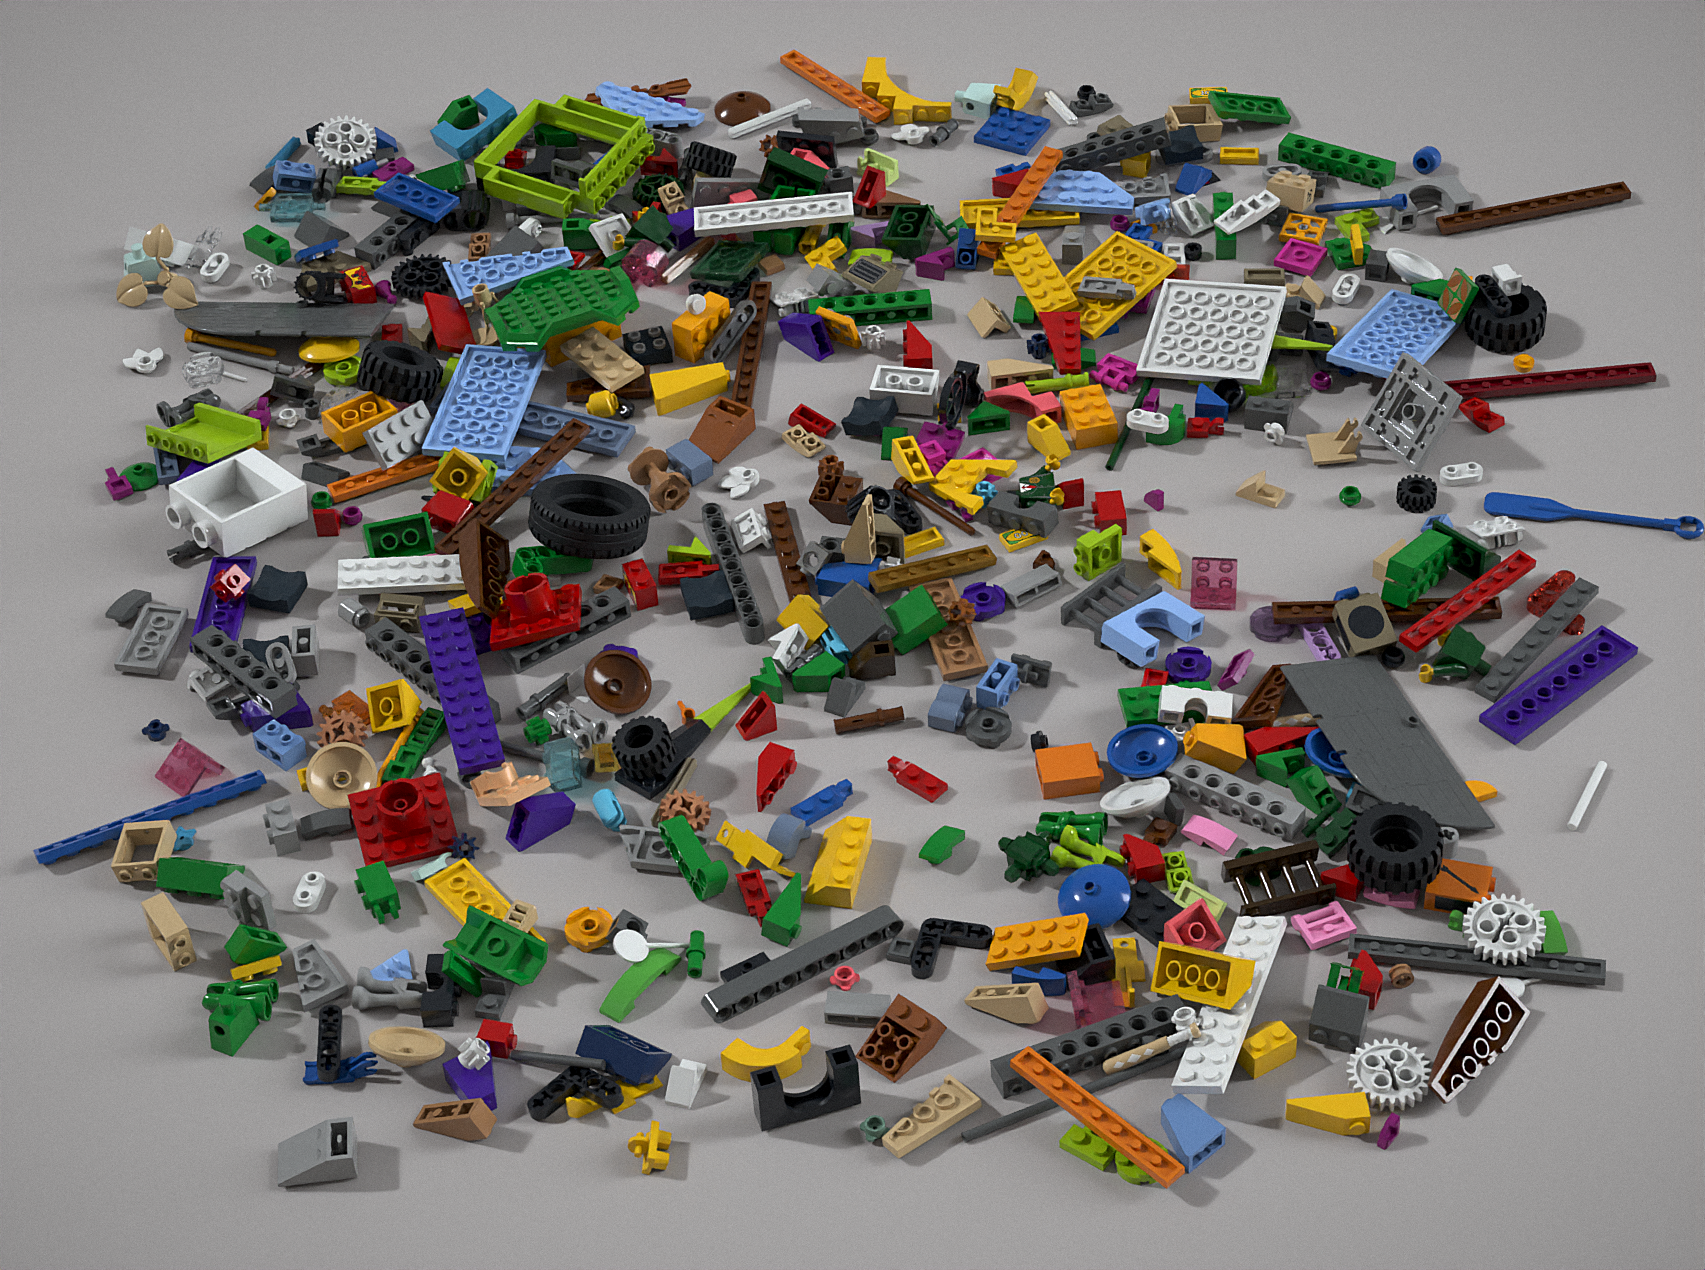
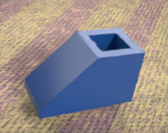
(967, 249)

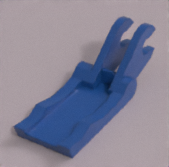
(350, 1069)

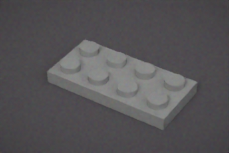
(399, 435)
(151, 639)

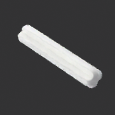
(1060, 108)

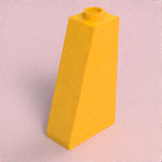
(687, 386)

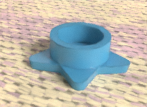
(186, 836)

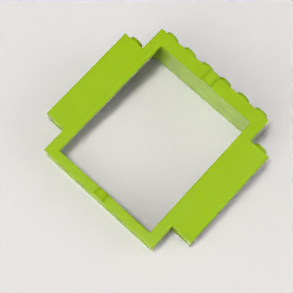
(608, 125)

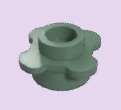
(874, 1122)

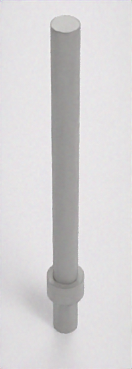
(273, 366)

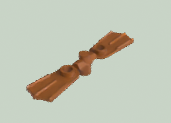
(671, 88)

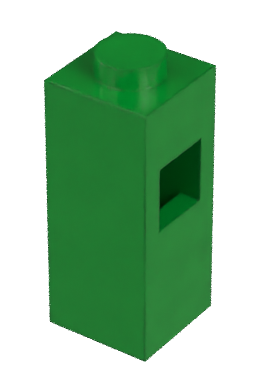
(267, 245)

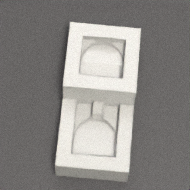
(1175, 251)

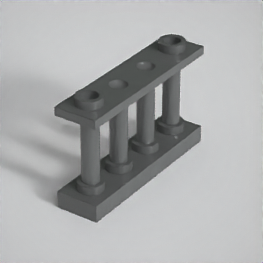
(1104, 587)

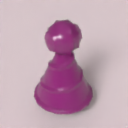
(383, 289)

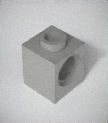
(823, 557)

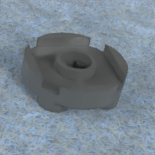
(991, 737)

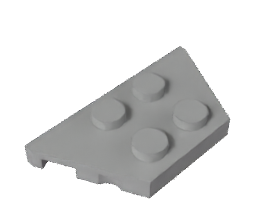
(647, 849)

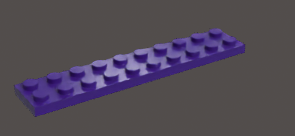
(462, 691)

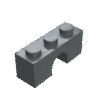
(1006, 512)

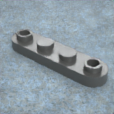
(730, 332)

